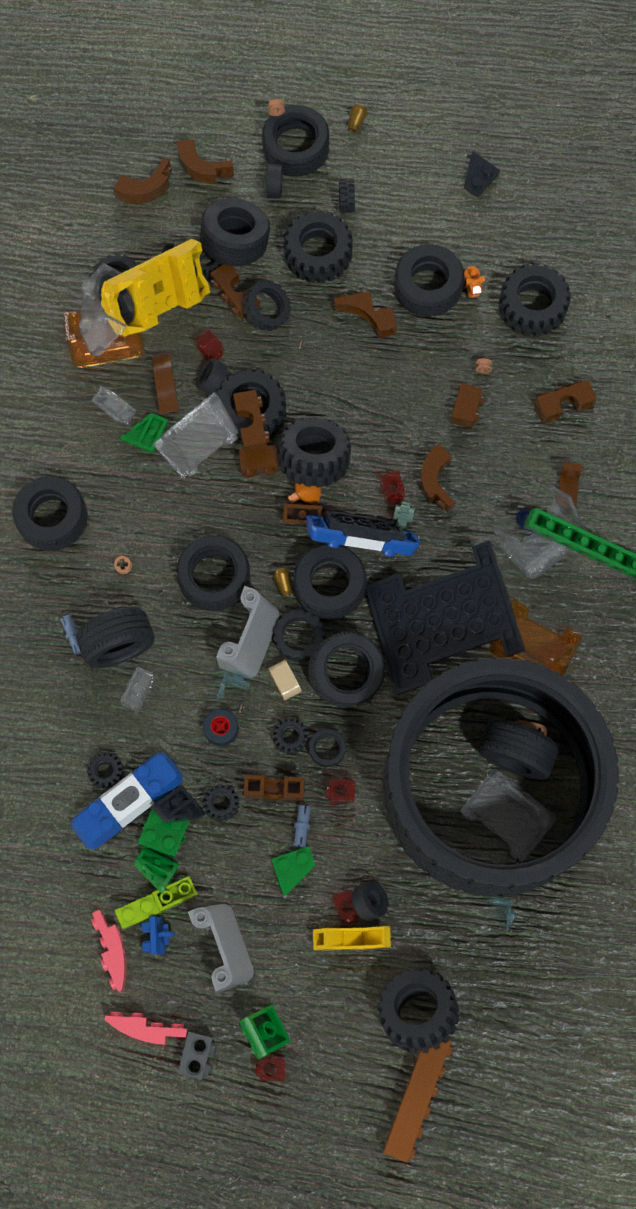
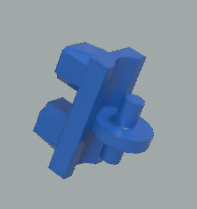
(158, 935)

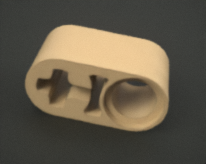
(284, 680)

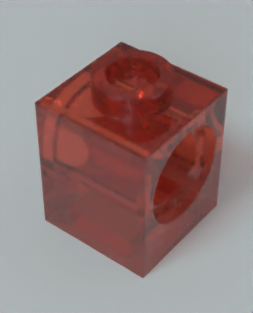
(209, 346)
(392, 479)
(349, 786)
(339, 900)
(280, 1073)

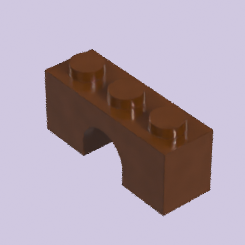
(224, 279)
(578, 394)
(254, 436)
(274, 789)

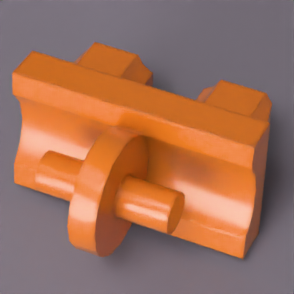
(473, 282)

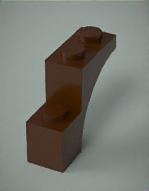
(361, 304)

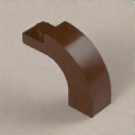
(200, 169)
(144, 190)
(165, 383)
(433, 464)

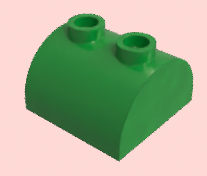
(264, 1032)

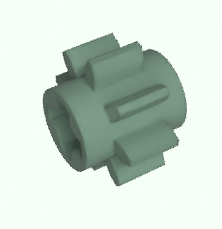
(404, 513)

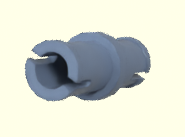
(71, 632)
(302, 826)

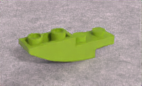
(155, 903)

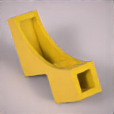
(351, 938)

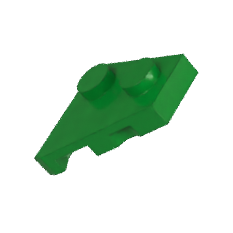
(146, 433)
(156, 868)
(293, 868)

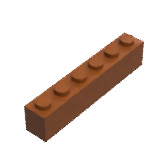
(416, 1102)

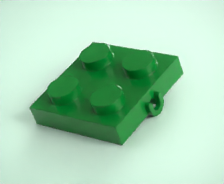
(163, 836)

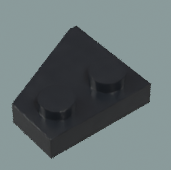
(479, 174)
(178, 807)

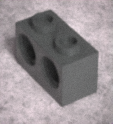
(191, 1054)

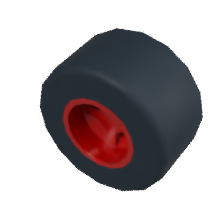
(220, 727)

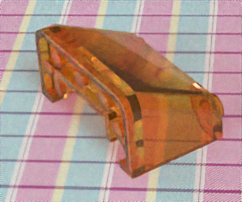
(120, 349)
(541, 643)

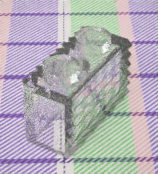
(114, 405)
(137, 689)

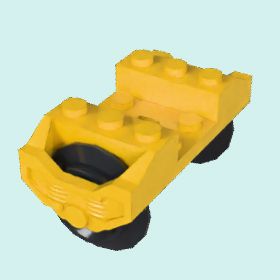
(155, 287)

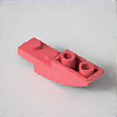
(115, 958)
(138, 1028)

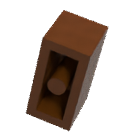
(466, 406)
(259, 462)
(297, 512)

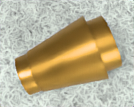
(356, 117)
(283, 581)

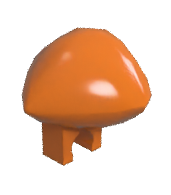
(309, 495)

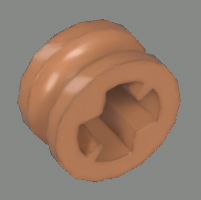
(276, 107)
(483, 366)
(118, 560)

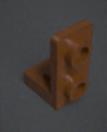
(570, 479)

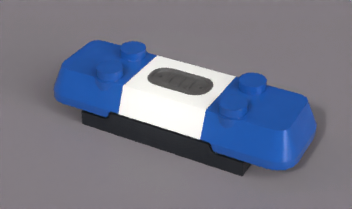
(361, 532)
(126, 801)

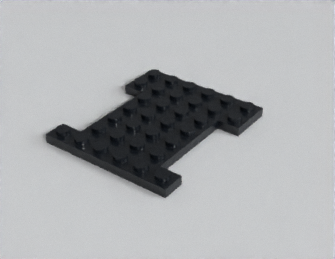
(443, 618)

